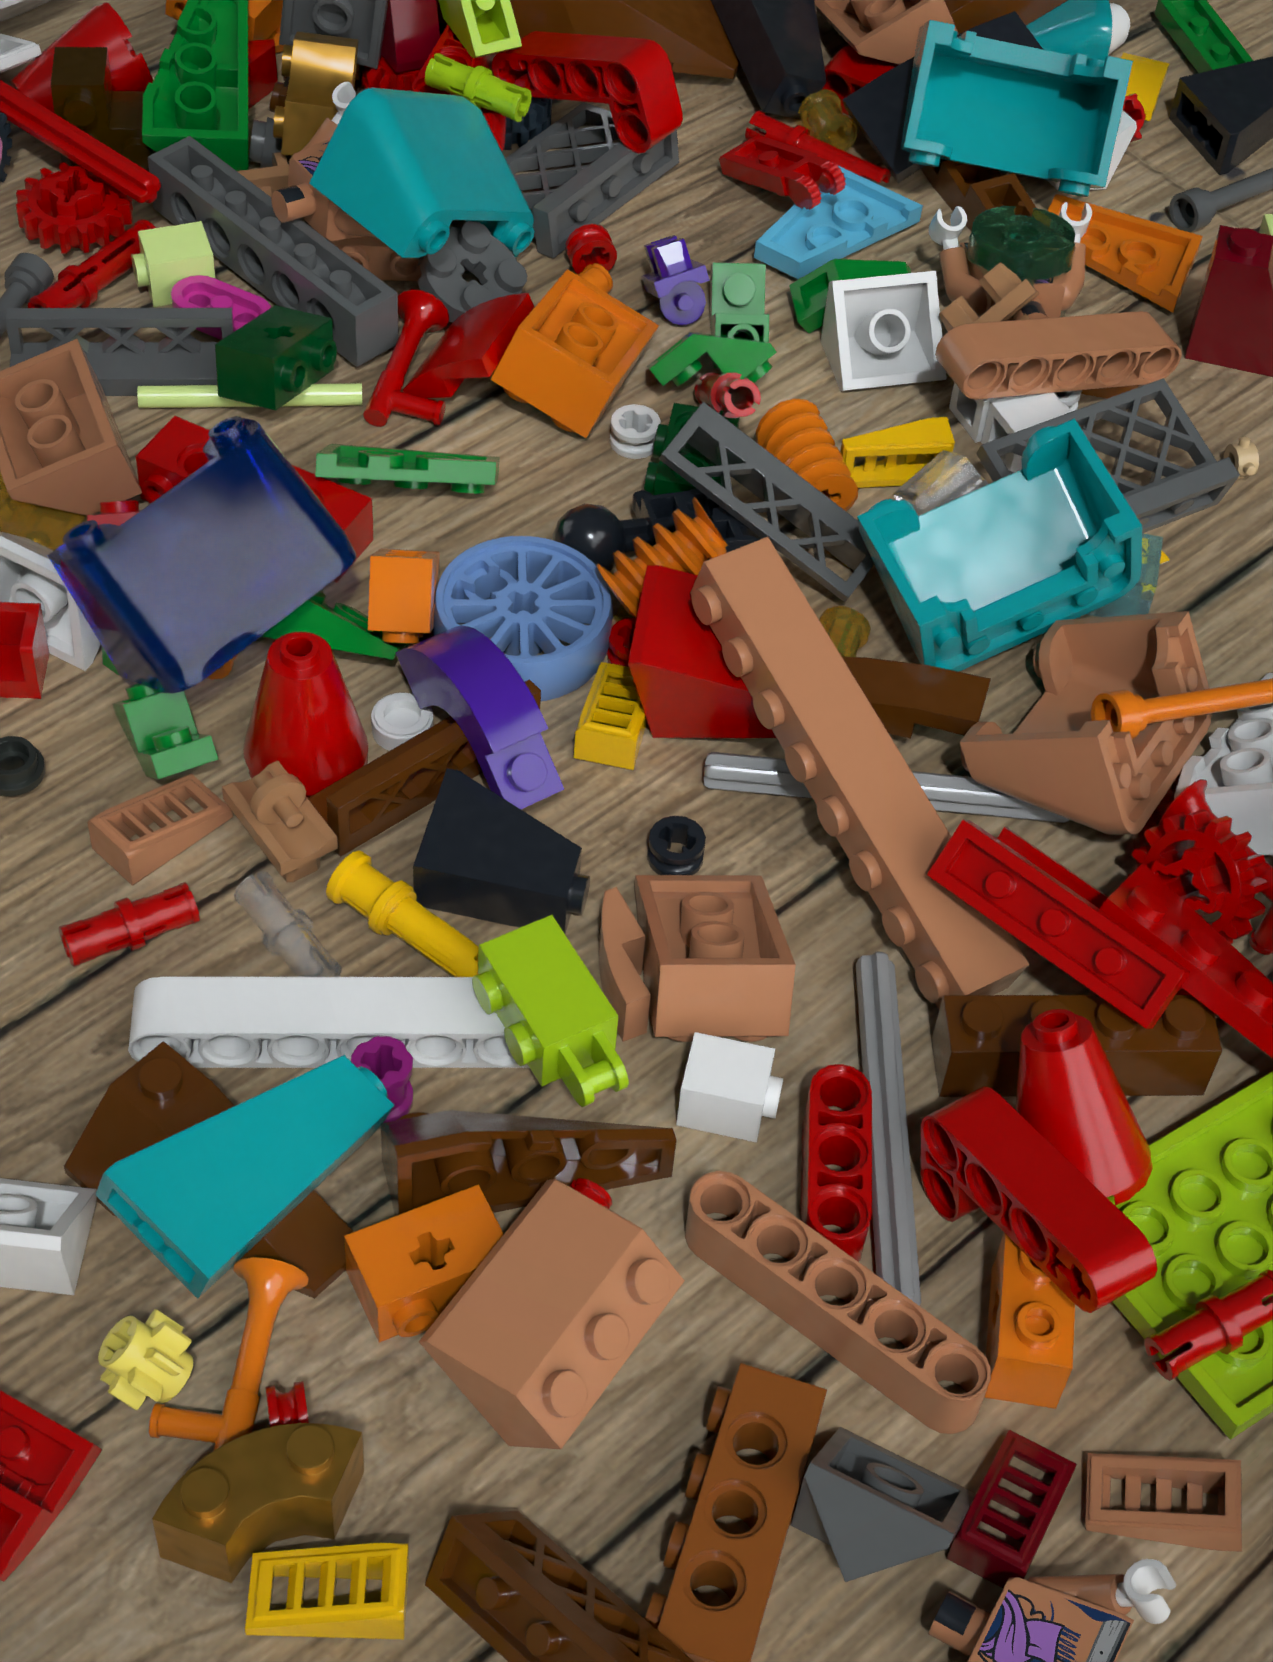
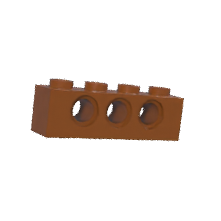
(781, 1422)

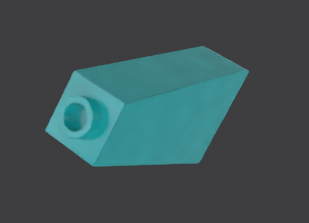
(235, 1176)

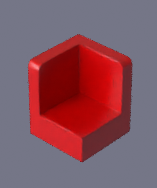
(22, 650)

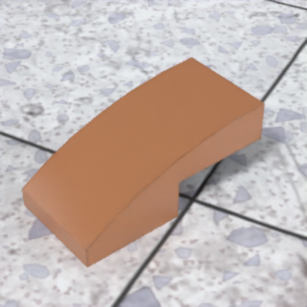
(621, 965)

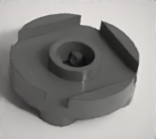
(475, 251)

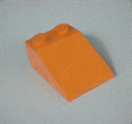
(573, 353)

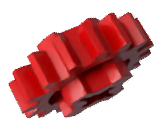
(72, 209)
(1210, 874)

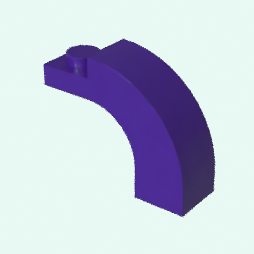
(492, 707)

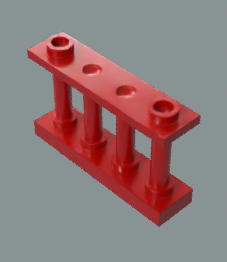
(1058, 919)

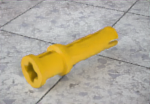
(394, 910)

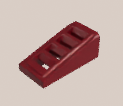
(988, 1555)

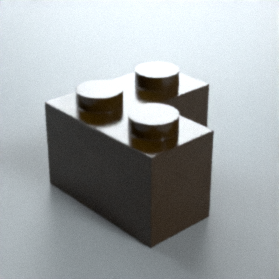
(86, 99)

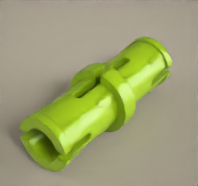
(478, 87)

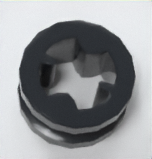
(676, 830)

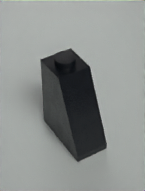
(1226, 112)
(495, 860)

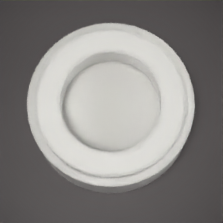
(398, 719)

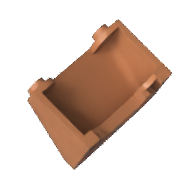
(1080, 764)

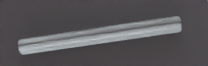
(944, 791)
(891, 1168)

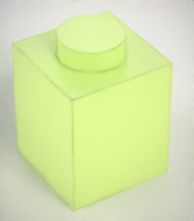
(170, 256)

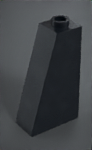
(776, 50)

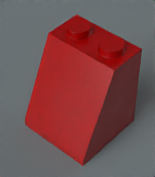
(683, 668)

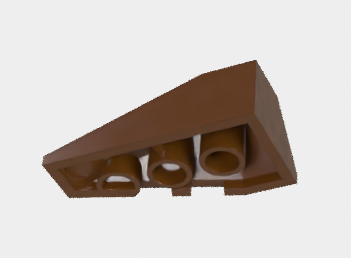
(167, 1096)
(514, 1156)

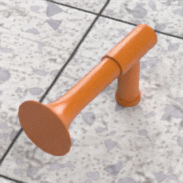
(267, 1287)

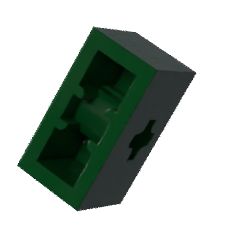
(275, 357)

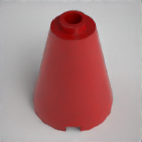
(97, 28)
(304, 715)
(1079, 1104)

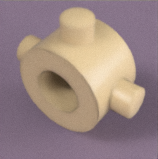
(1243, 456)

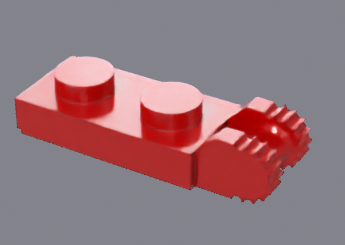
(783, 170)

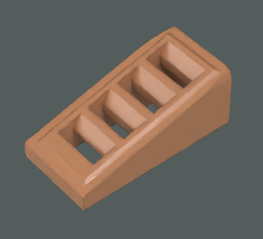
(138, 858)
(1195, 1475)

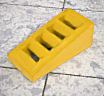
(913, 442)
(604, 742)
(354, 1620)

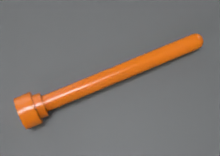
(1133, 713)

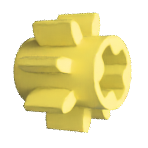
(145, 1359)

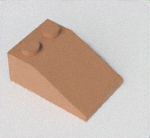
(714, 957)

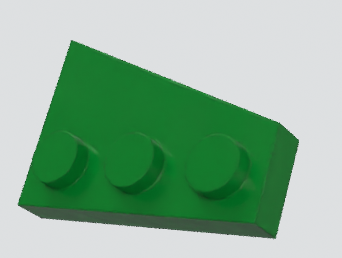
(407, 467)

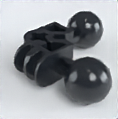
(600, 533)

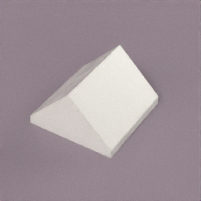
(883, 330)
(31, 578)
(43, 1234)

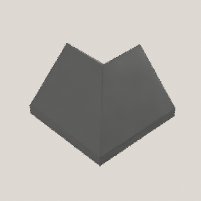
(876, 1506)

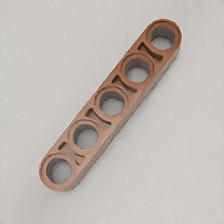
(1057, 354)
(844, 1331)

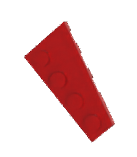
(1219, 972)

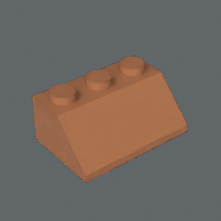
(882, 27)
(61, 435)
(551, 1316)

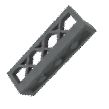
(123, 358)
(782, 493)

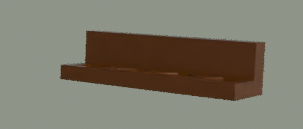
(397, 783)
(535, 1597)

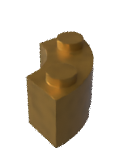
(314, 70)
(257, 1493)

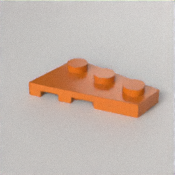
(1135, 251)

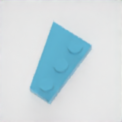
(836, 226)

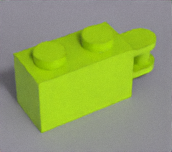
(551, 1009)

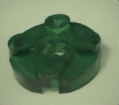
(1027, 245)

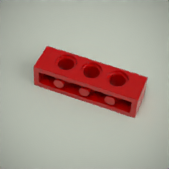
(179, 452)

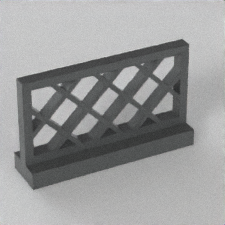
(588, 191)
(1161, 500)

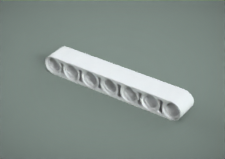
(315, 1020)

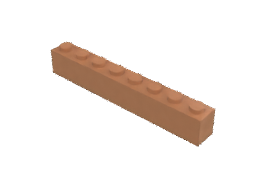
(850, 770)

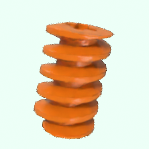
(801, 441)
(681, 550)

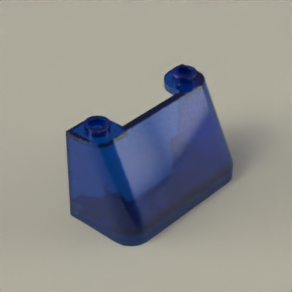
(204, 562)

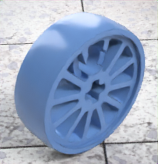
(526, 599)

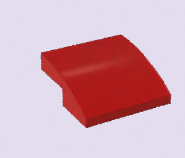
(470, 346)
(38, 1477)

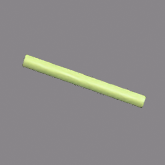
(207, 396)

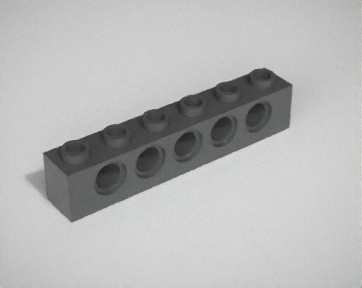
(279, 259)

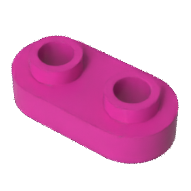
(209, 292)

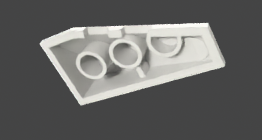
(1240, 774)

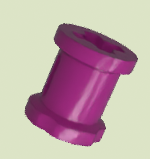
(393, 1066)

